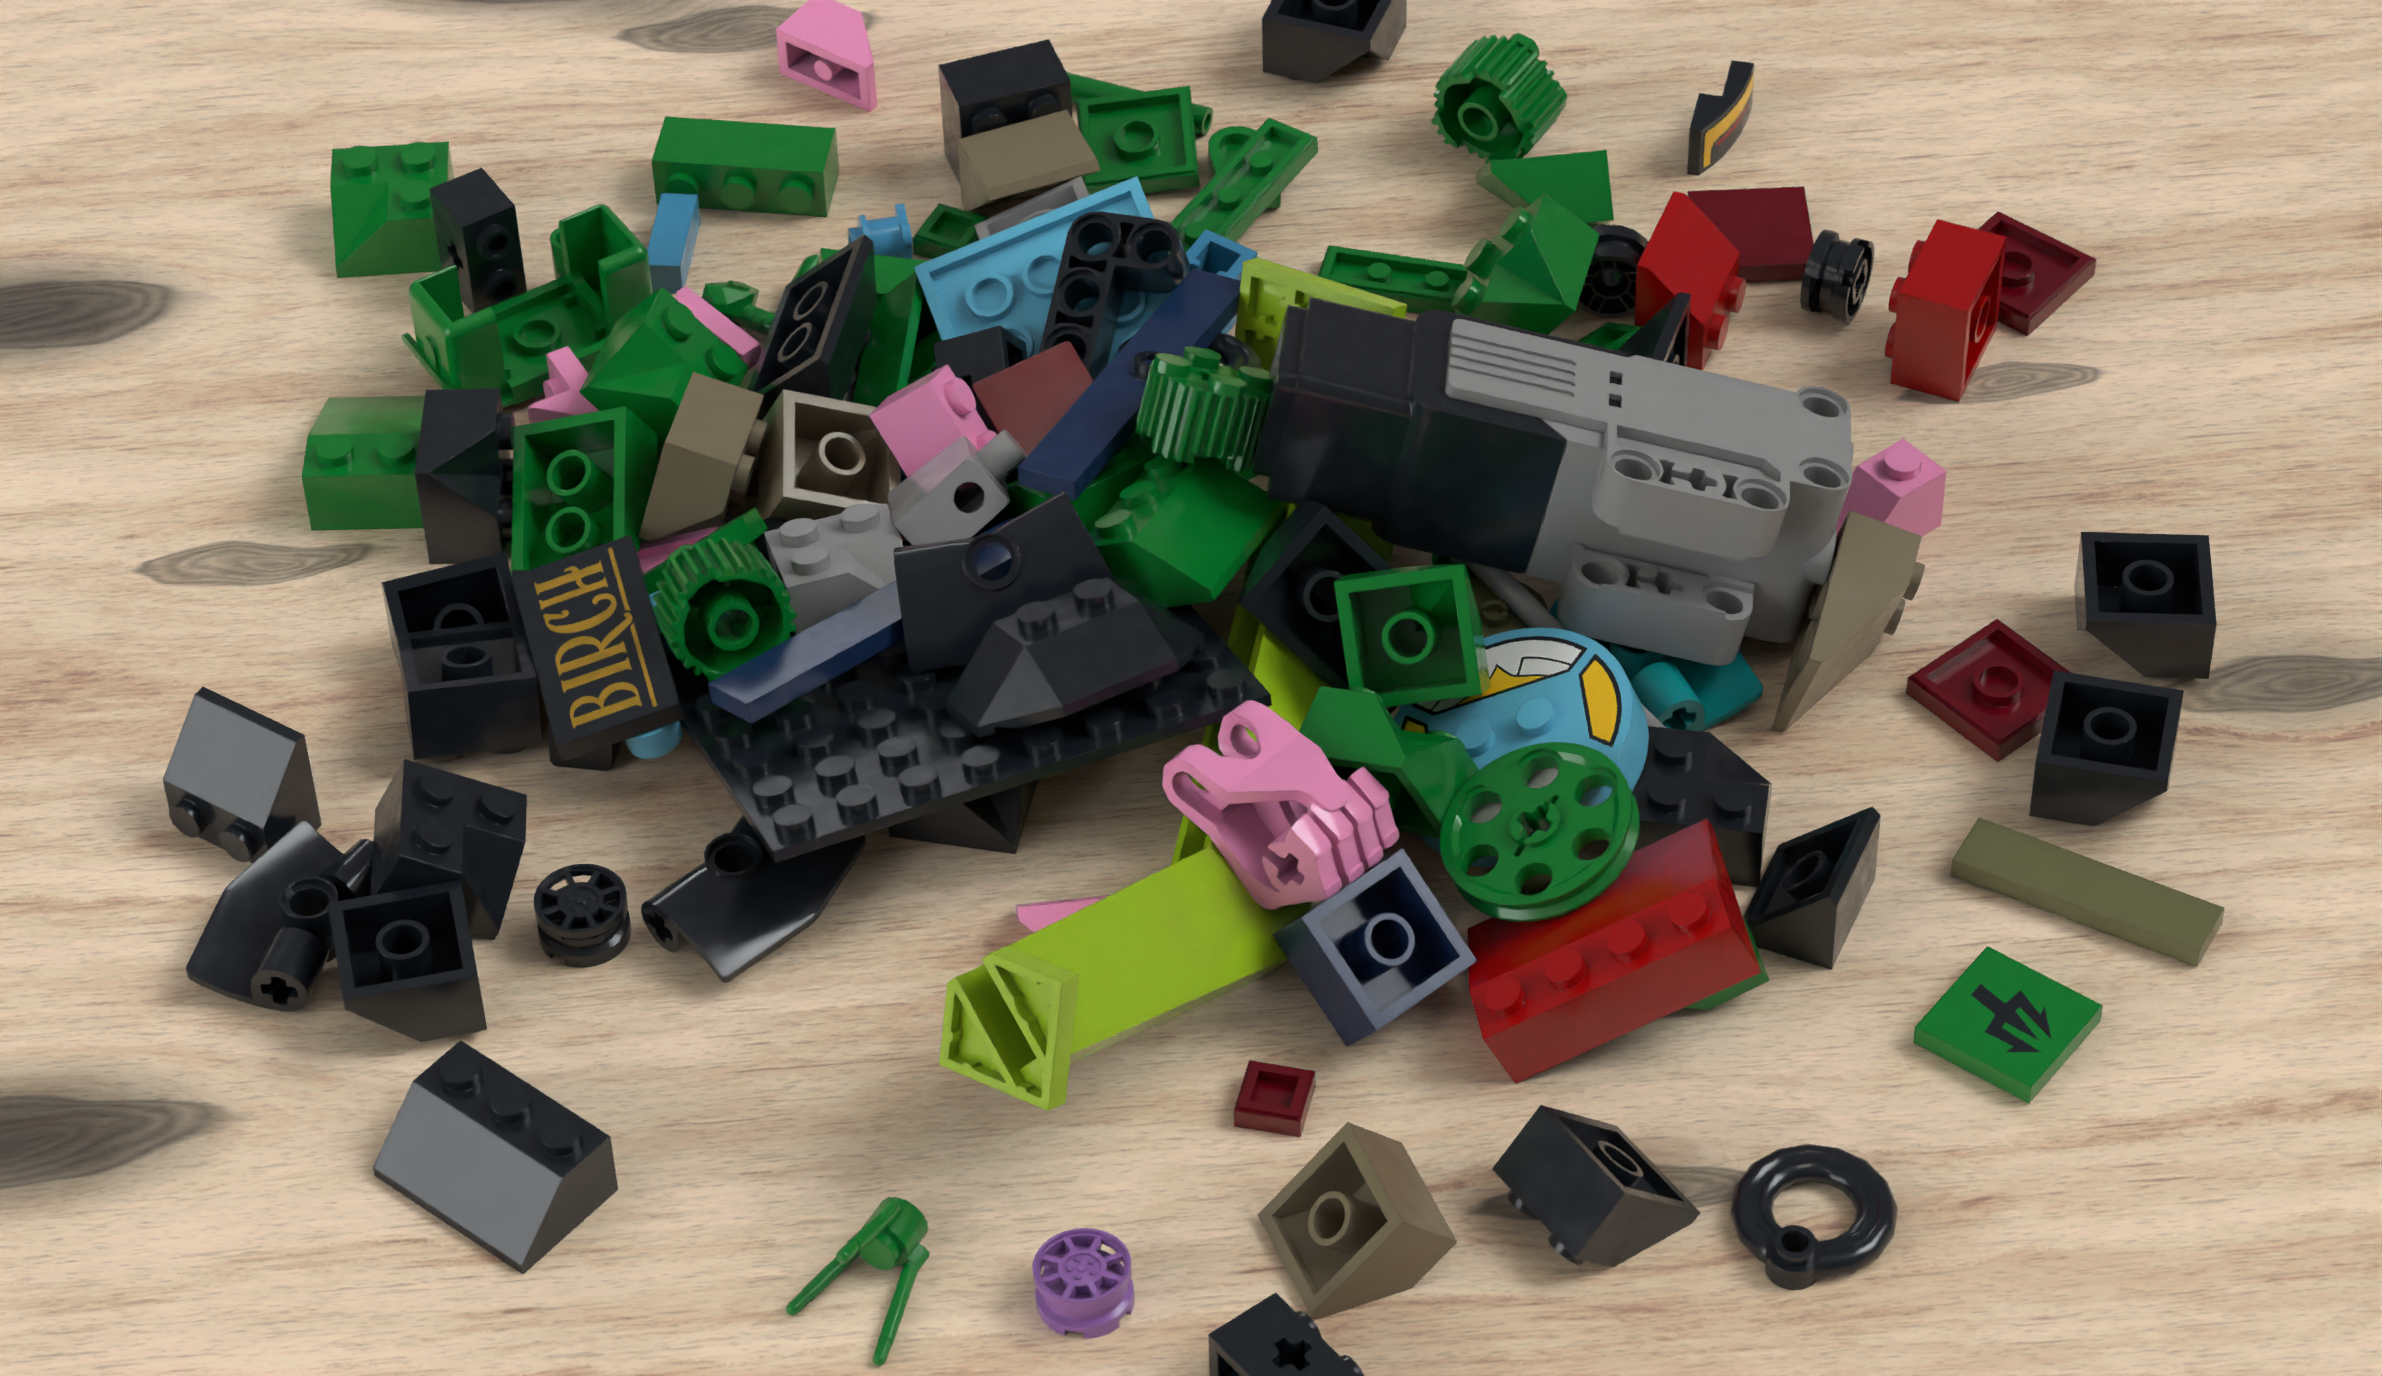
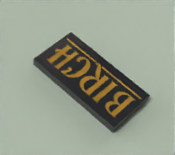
(597, 648)

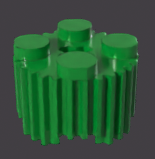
(1497, 98)
(1204, 408)
(721, 606)

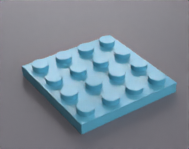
(1014, 273)

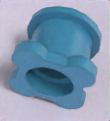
(889, 235)

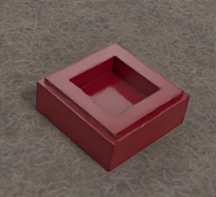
(1274, 1098)

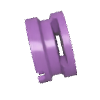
(1082, 1284)

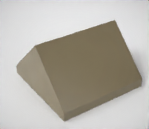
(1022, 160)

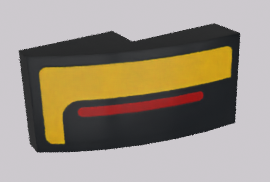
(1720, 119)

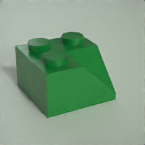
(385, 207)
(1529, 270)
(652, 361)
(1412, 633)
(1414, 767)

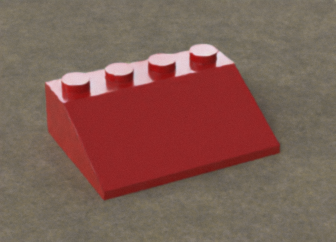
(1615, 964)

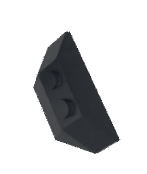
(1069, 656)

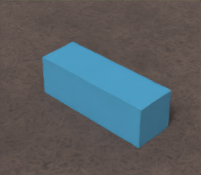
(673, 241)

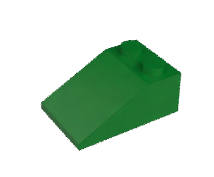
(364, 464)
(579, 484)

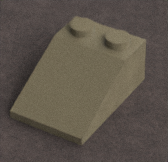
(1850, 610)

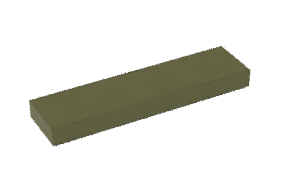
(2087, 891)

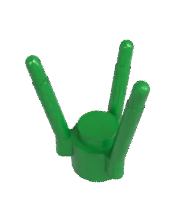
(885, 1241)

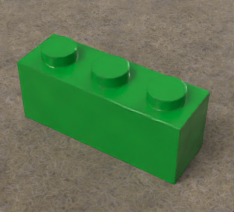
(747, 165)

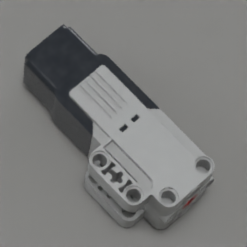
(1639, 484)

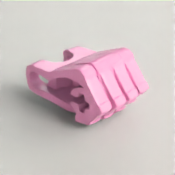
(1281, 809)

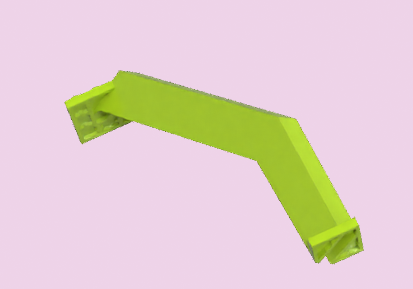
(1183, 929)

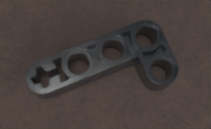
(1107, 278)

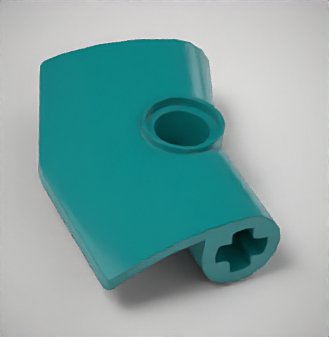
(1685, 691)

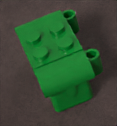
(597, 280)

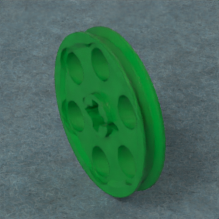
(1544, 853)

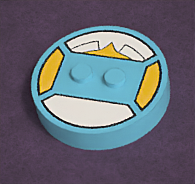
(1542, 691)

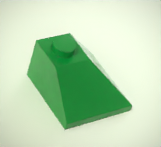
(1572, 180)

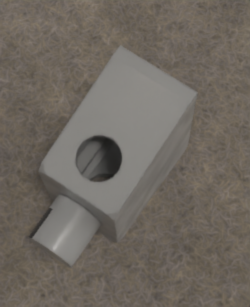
(934, 509)

